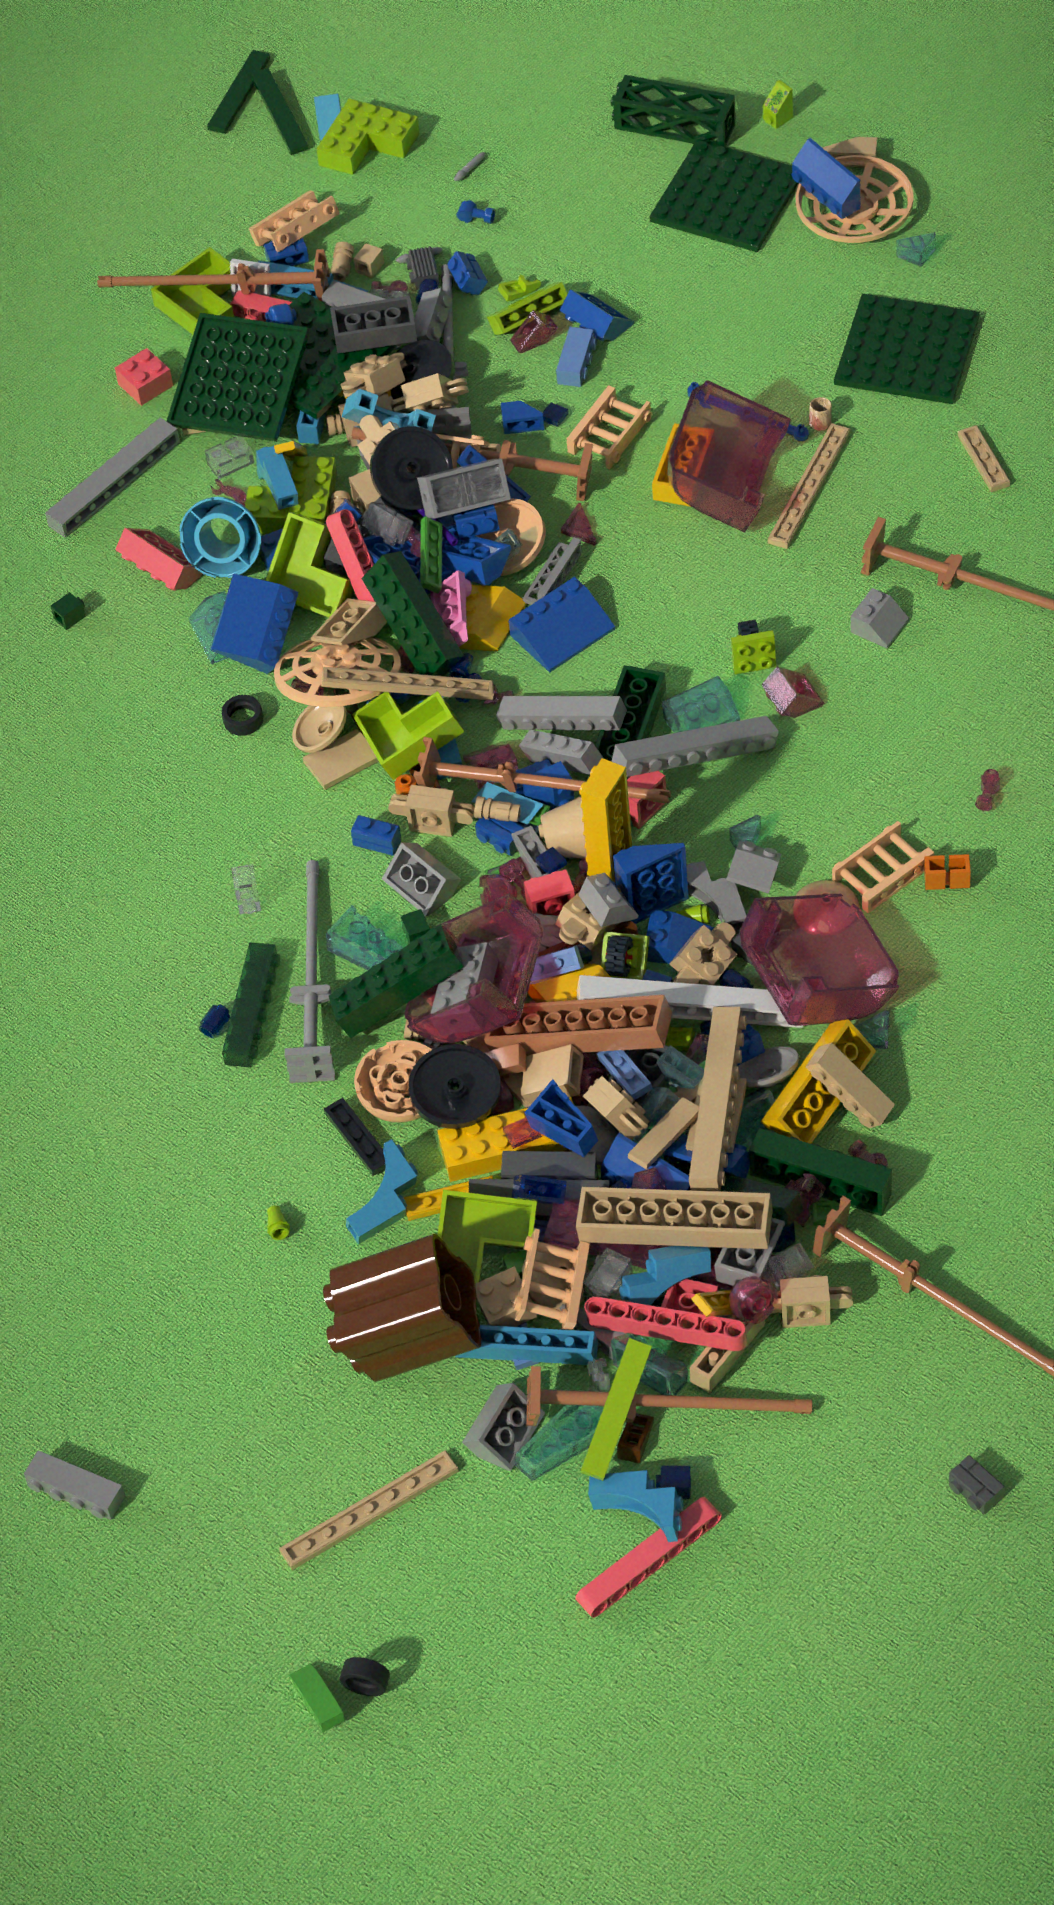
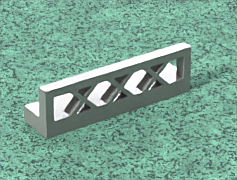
(559, 573)

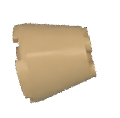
(564, 829)

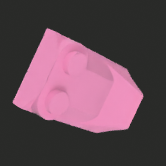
(452, 605)

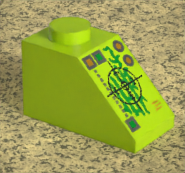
(778, 105)

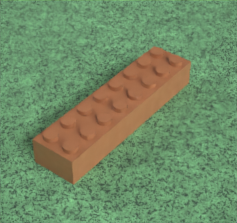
(588, 1025)

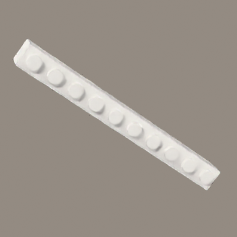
(687, 999)

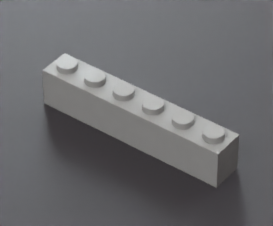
(561, 712)

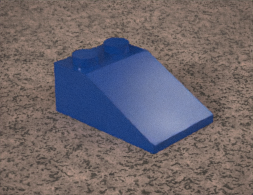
(668, 934)

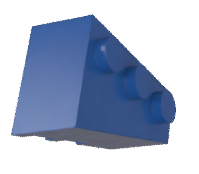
(561, 1121)

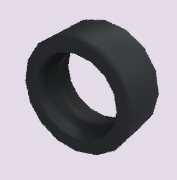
(246, 727)
(364, 1676)

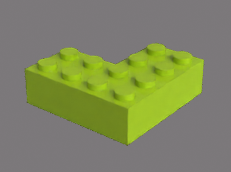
(362, 128)
(186, 302)
(314, 483)
(299, 566)
(399, 736)
(479, 1220)

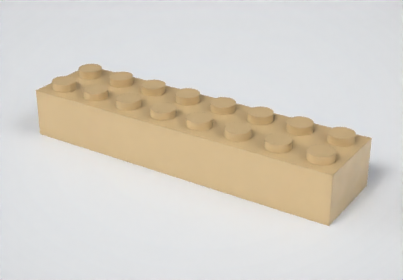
(674, 1217)

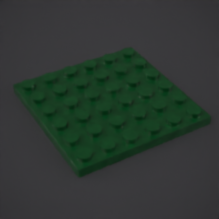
(725, 196)
(907, 348)
(321, 367)
(238, 376)

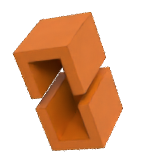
(957, 875)

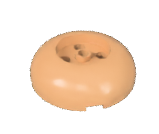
(388, 1071)

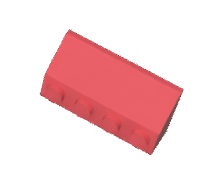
(158, 557)

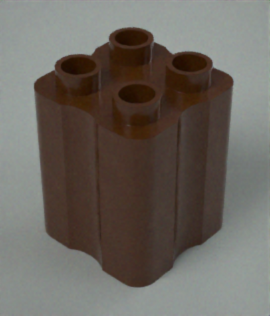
(402, 1308)

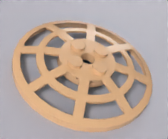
(868, 203)
(335, 657)

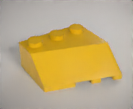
(489, 615)
(562, 986)

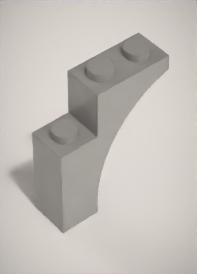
(719, 895)

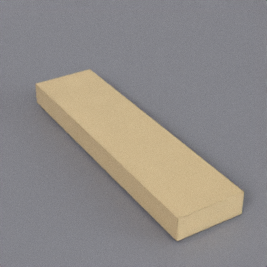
(983, 458)
(664, 1133)

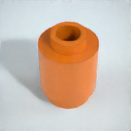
(403, 784)

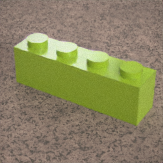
(516, 313)

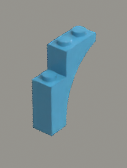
(276, 474)
(385, 1206)
(664, 1269)
(638, 1494)

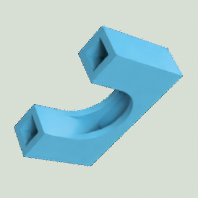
(364, 403)

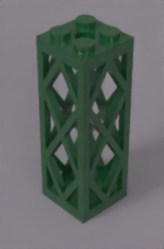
(630, 103)

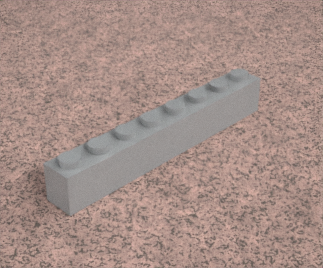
(112, 477)
(696, 745)

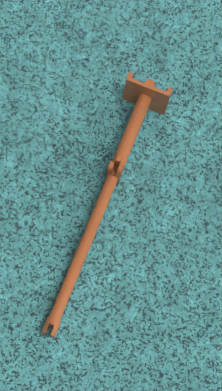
(245, 278)
(511, 459)
(947, 570)
(507, 776)
(908, 1277)
(539, 1396)

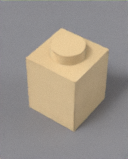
(369, 260)

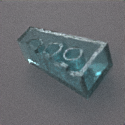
(359, 941)
(558, 1440)

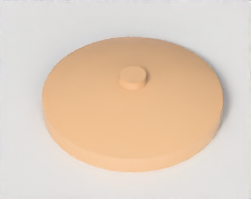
(526, 525)

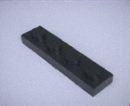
(356, 1135)

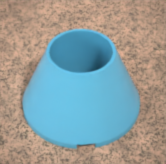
(209, 553)

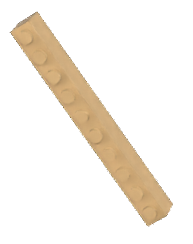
(717, 1099)

